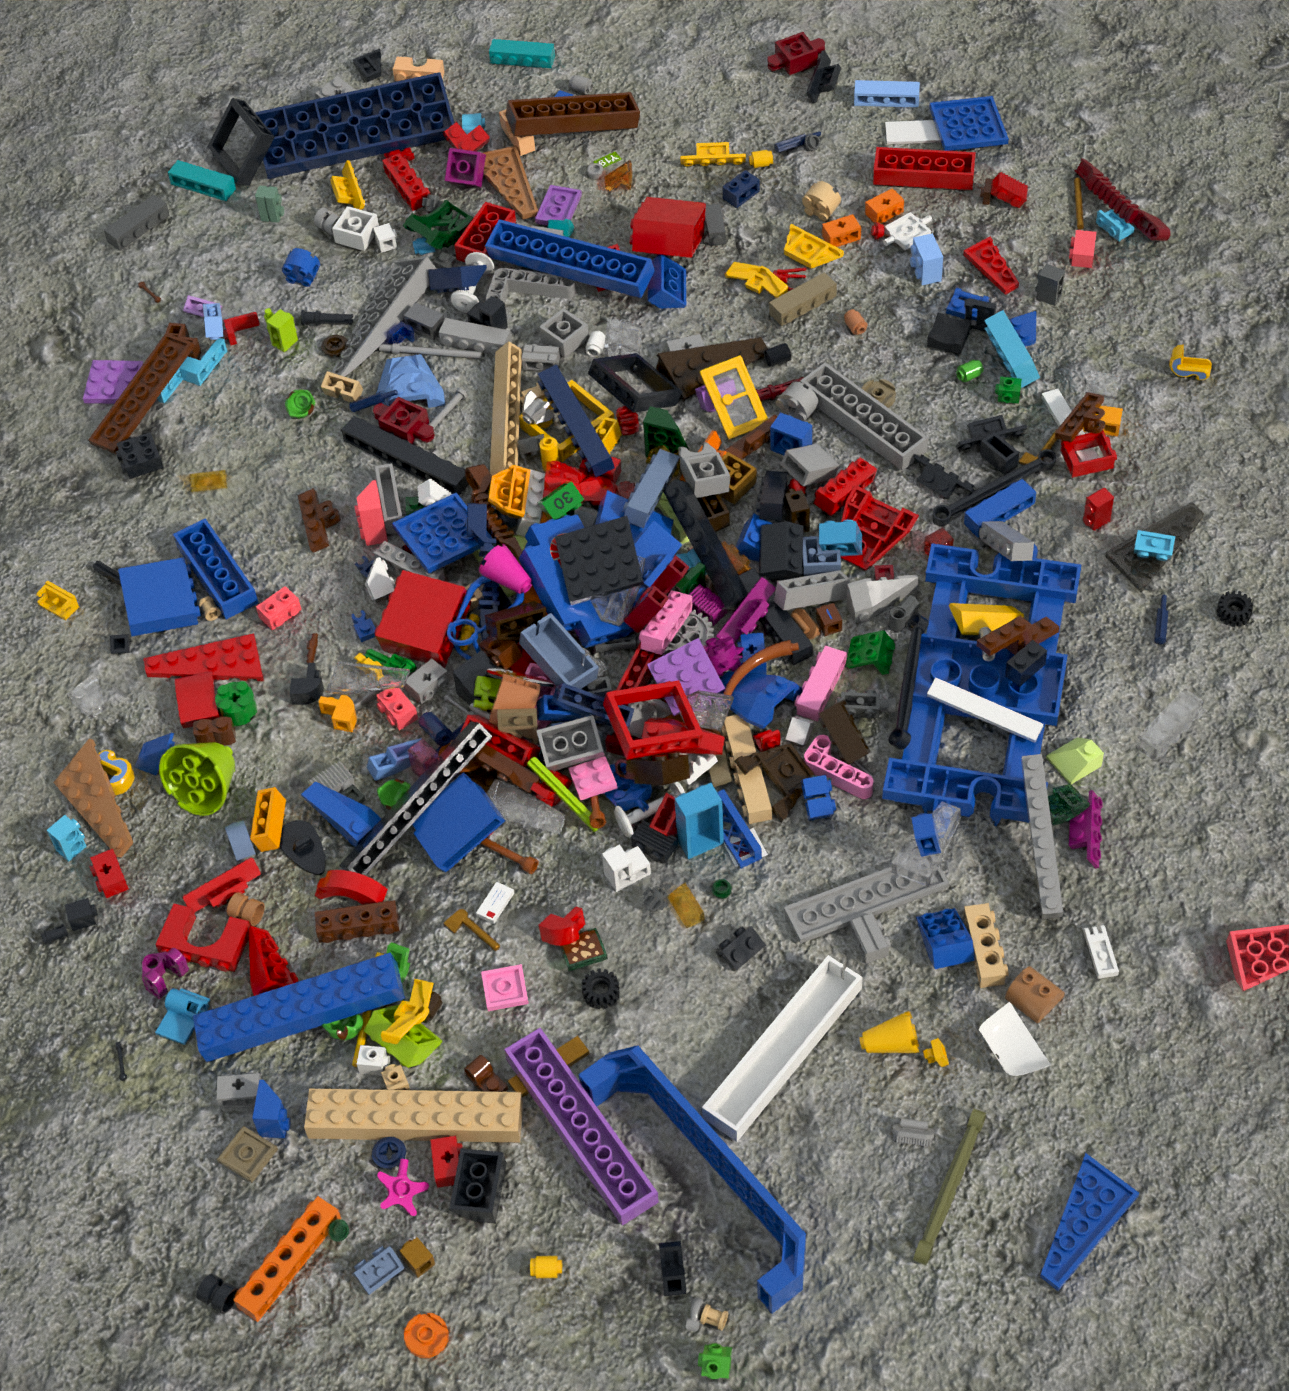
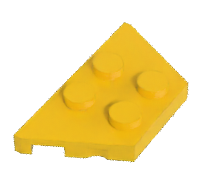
(809, 249)

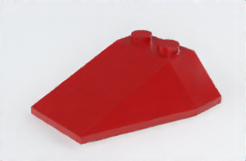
(879, 524)

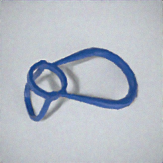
(473, 639)

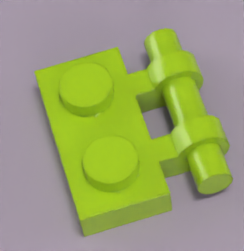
(485, 688)

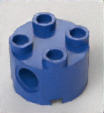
(300, 267)

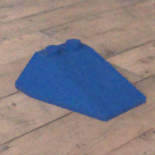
(758, 695)

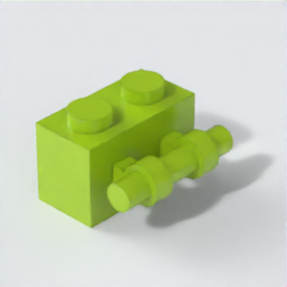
(281, 329)

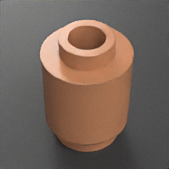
(855, 322)

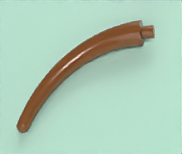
(771, 652)

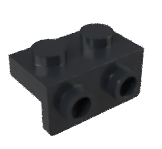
(740, 947)

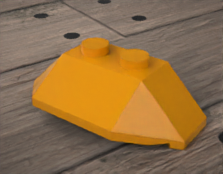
(509, 491)

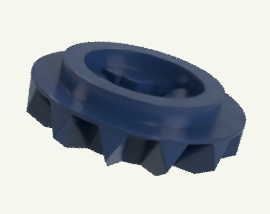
(381, 1148)

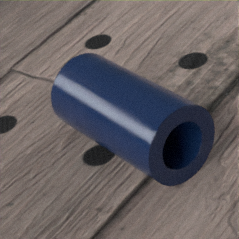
(435, 729)

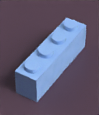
(886, 93)

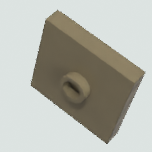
(247, 1154)

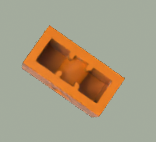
(884, 206)
(841, 231)

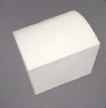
(799, 730)

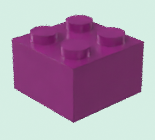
(465, 167)

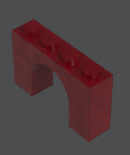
(655, 597)

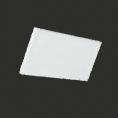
(911, 132)

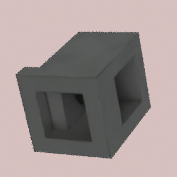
(530, 446)

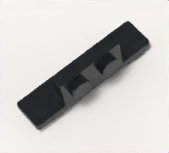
(823, 78)
(983, 428)
(938, 480)

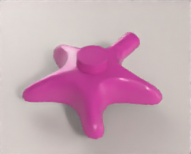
(401, 1189)

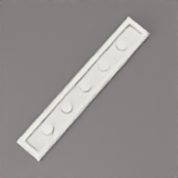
(1060, 410)
(985, 710)

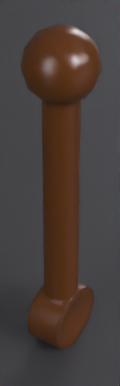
(157, 299)

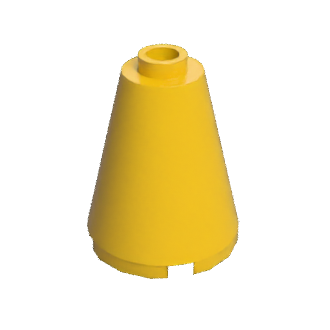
(891, 1036)

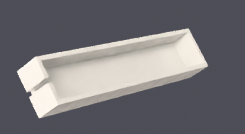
(781, 1048)

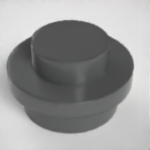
(812, 142)

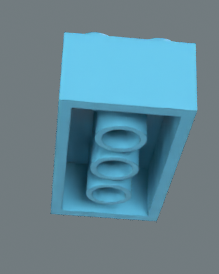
(1011, 348)

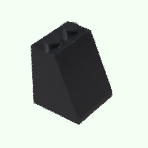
(466, 675)

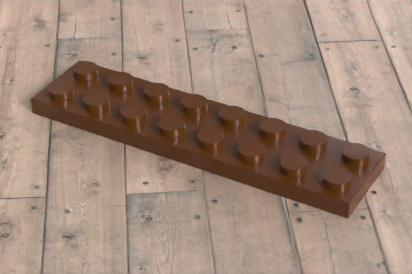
(141, 392)

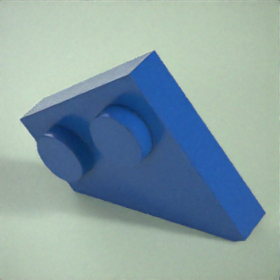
(1025, 327)

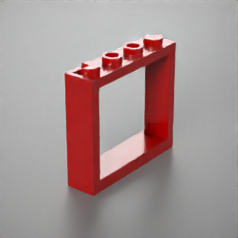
(656, 744)

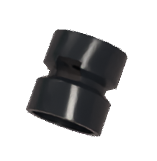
(216, 1292)

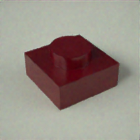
(883, 571)

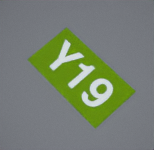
(608, 159)

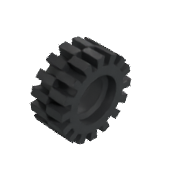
(1234, 600)
(600, 978)

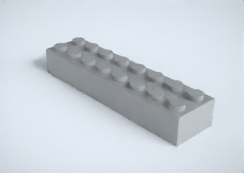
(865, 417)

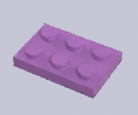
(558, 204)

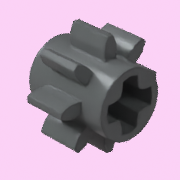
(431, 202)
(655, 898)

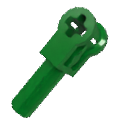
(393, 661)

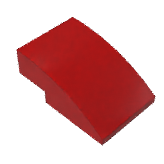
(196, 698)

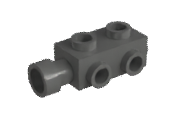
(866, 704)

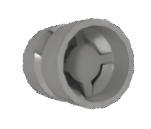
(325, 220)

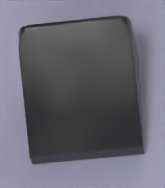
(120, 643)

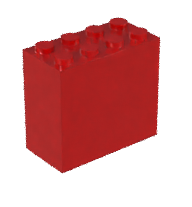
(668, 227)
(419, 618)

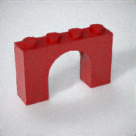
(222, 954)

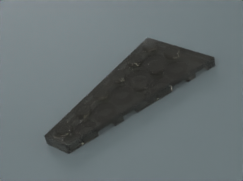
(1142, 570)

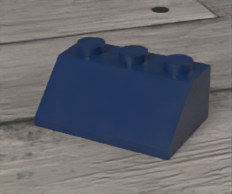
(455, 278)

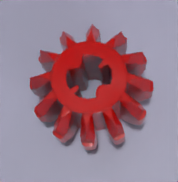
(627, 421)

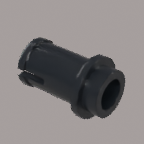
(54, 934)

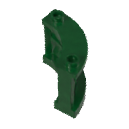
(439, 217)

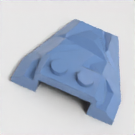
(412, 380)

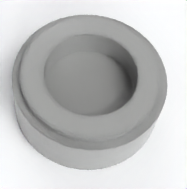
(595, 171)

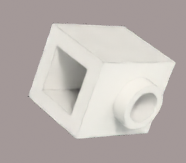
(385, 237)
(372, 1060)

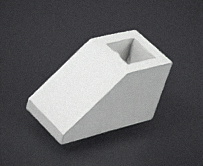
(378, 581)

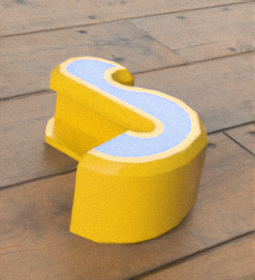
(1189, 366)
(120, 770)

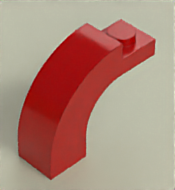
(351, 885)

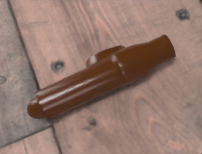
(311, 646)

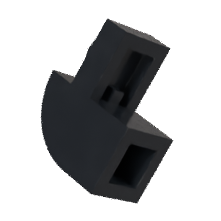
(307, 689)
(672, 1268)

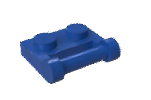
(956, 305)

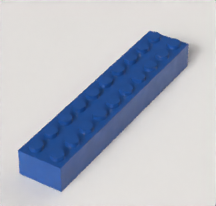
(570, 258)
(298, 1007)

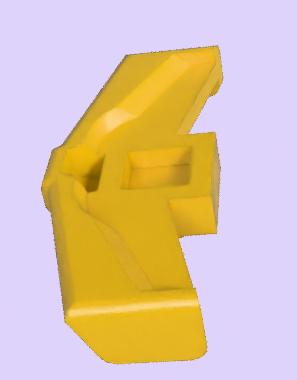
(757, 278)
(409, 1012)

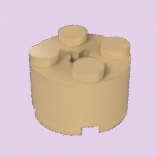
(821, 200)

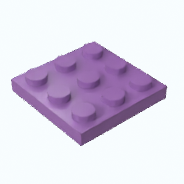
(109, 380)
(689, 666)

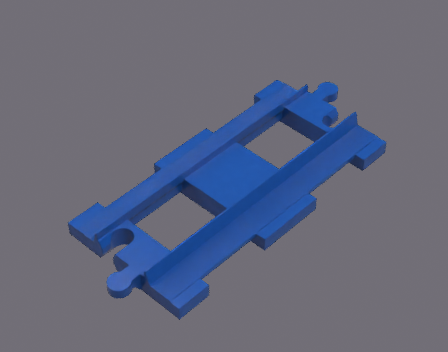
(961, 663)

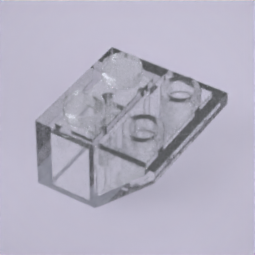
(710, 708)

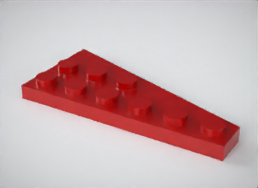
(225, 658)

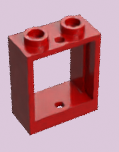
(1084, 442)

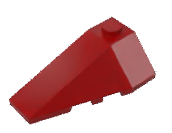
(710, 743)
(267, 967)

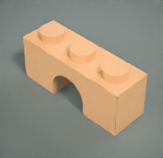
(404, 68)
(524, 144)

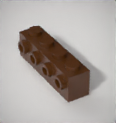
(357, 921)

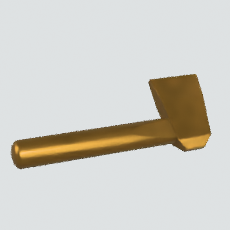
(1027, 457)
(461, 917)

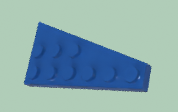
(1090, 1213)

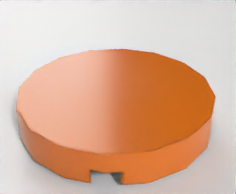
(426, 1335)

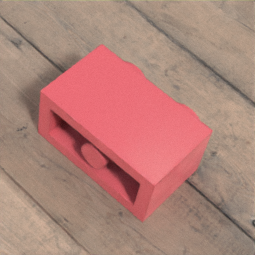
(1083, 249)

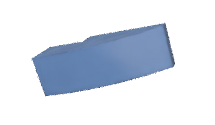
(392, 762)

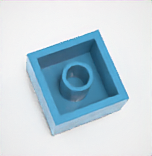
(841, 536)

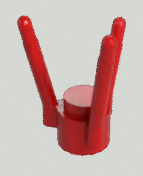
(783, 274)

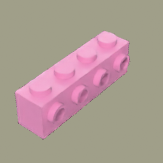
(666, 623)

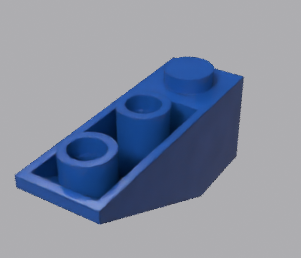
(152, 752)

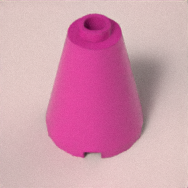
(505, 570)

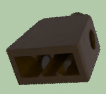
(796, 503)

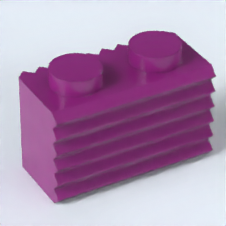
(708, 603)

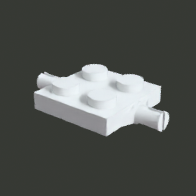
(905, 228)

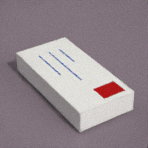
(495, 903)

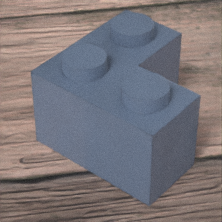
(818, 561)

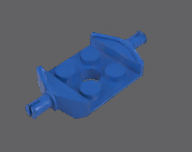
(633, 796)

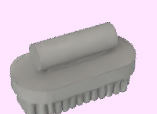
(913, 1132)

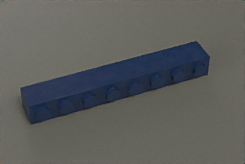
(575, 420)

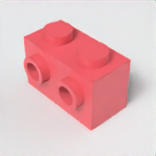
(278, 608)
(396, 707)

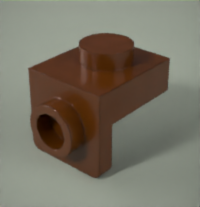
(986, 191)

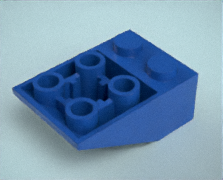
(749, 539)
(945, 938)

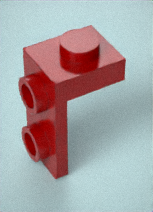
(239, 323)
(767, 740)

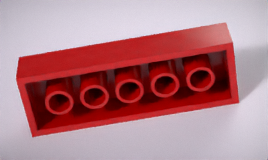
(924, 168)

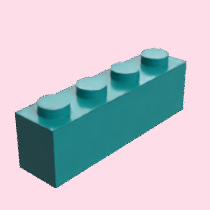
(522, 53)
(202, 180)

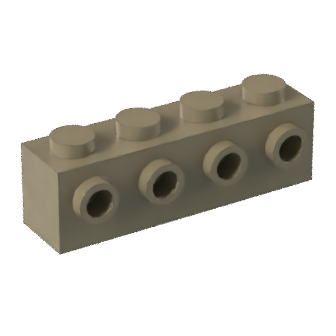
(803, 299)

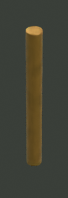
(1078, 200)

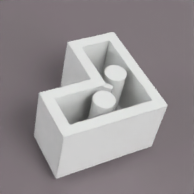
(624, 867)

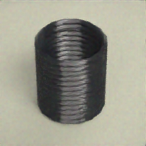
(777, 355)

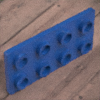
(658, 549)

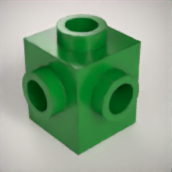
(1008, 390)

